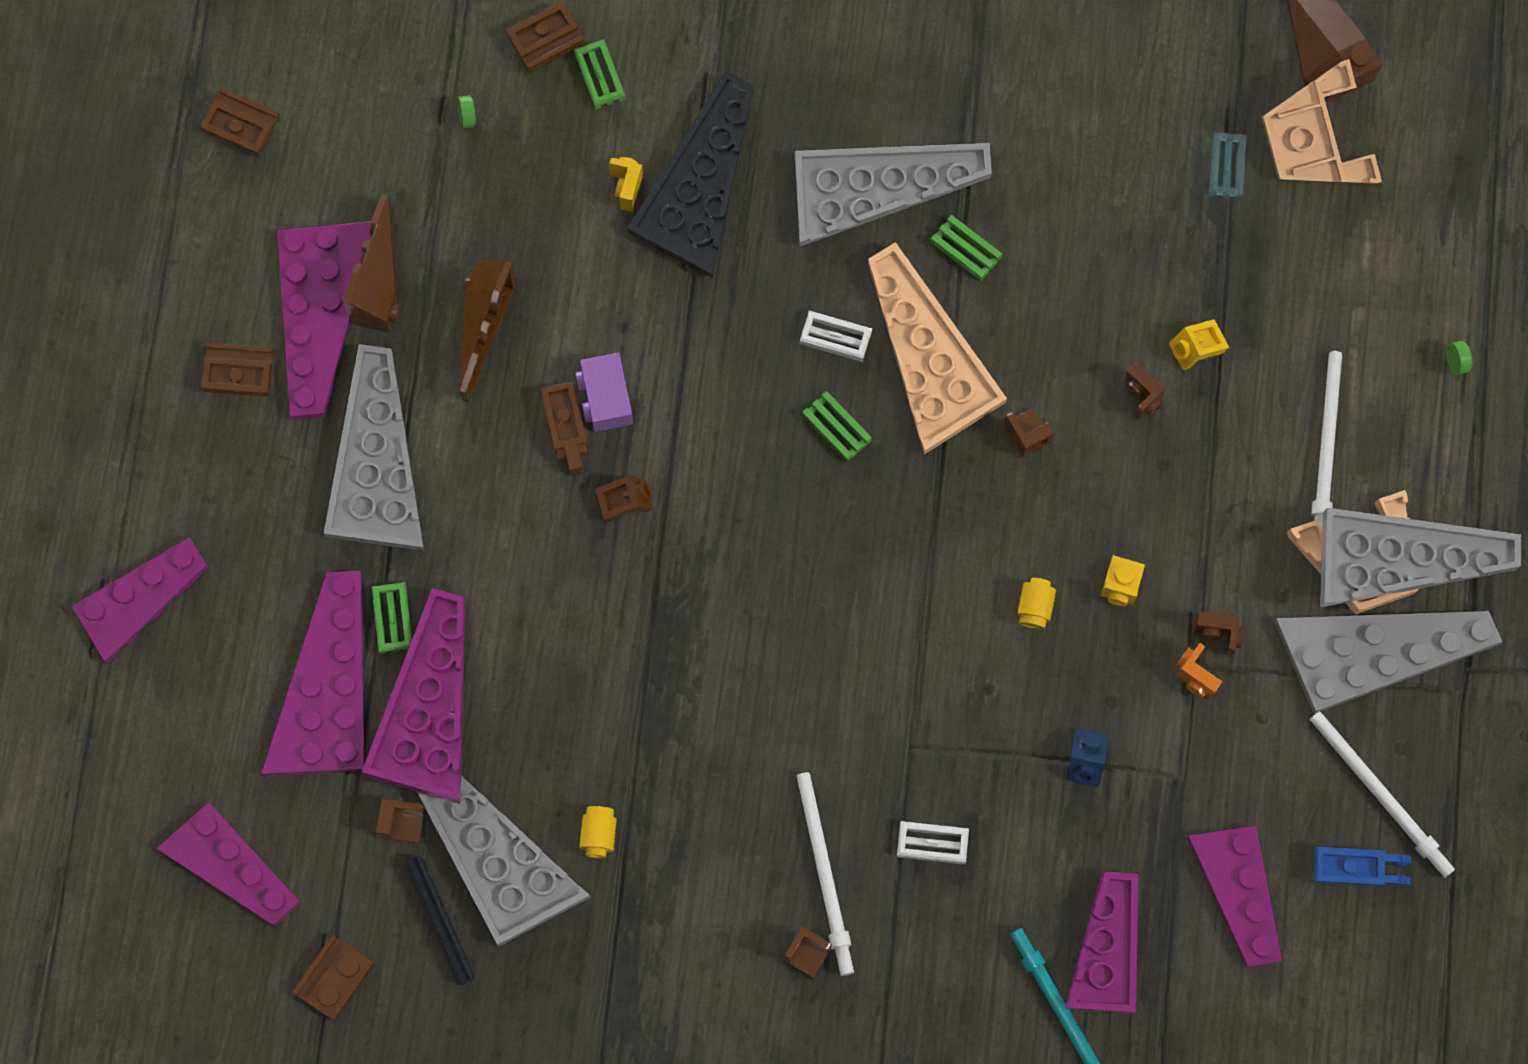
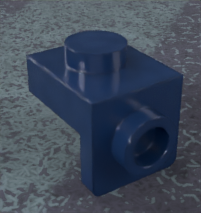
(1087, 757)

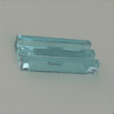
(1226, 191)

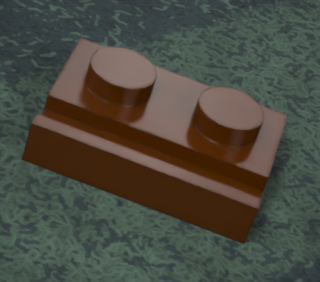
(545, 37)
(240, 122)
(237, 369)
(333, 978)

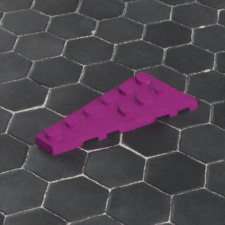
(314, 284)
(324, 707)
(423, 721)

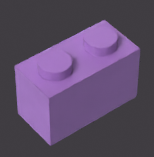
(606, 392)

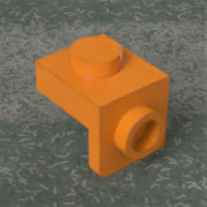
(1198, 680)

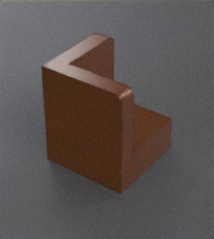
(1028, 432)
(400, 821)
(807, 952)

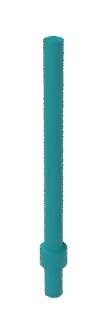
(1034, 963)

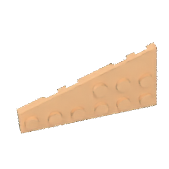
(937, 366)

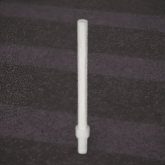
(1328, 437)
(1426, 845)
(839, 937)

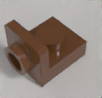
(1143, 385)
(624, 497)
(1216, 625)

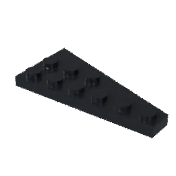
(692, 195)

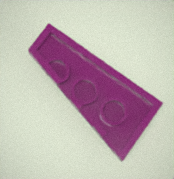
(129, 603)
(224, 860)
(1240, 888)
(1108, 956)

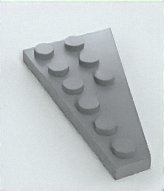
(863, 184)
(373, 473)
(1390, 555)
(1364, 653)
(500, 865)

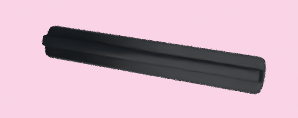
(439, 920)

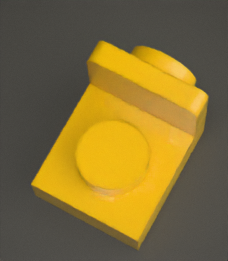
(629, 182)
(1198, 343)
(1122, 581)

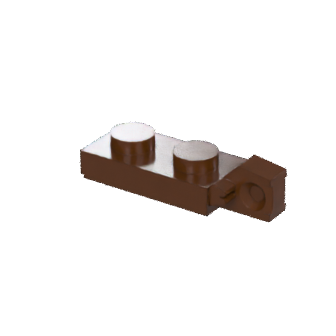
(565, 424)

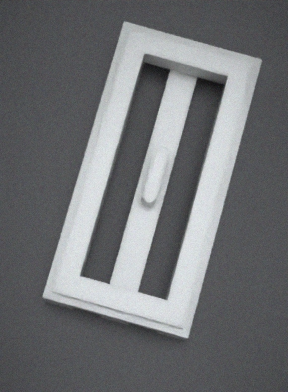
(834, 336)
(928, 855)

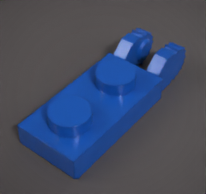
(1358, 867)

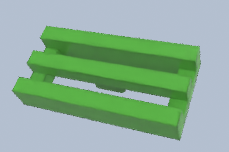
(607, 97)
(972, 237)
(818, 405)
(389, 589)

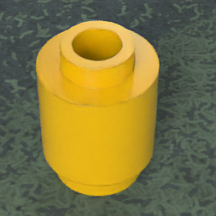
(1036, 603)
(598, 831)

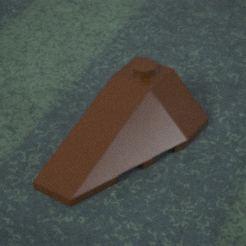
(1328, 37)
(373, 283)
(486, 301)

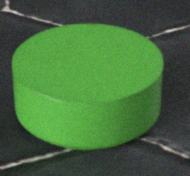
(466, 112)
(1459, 357)

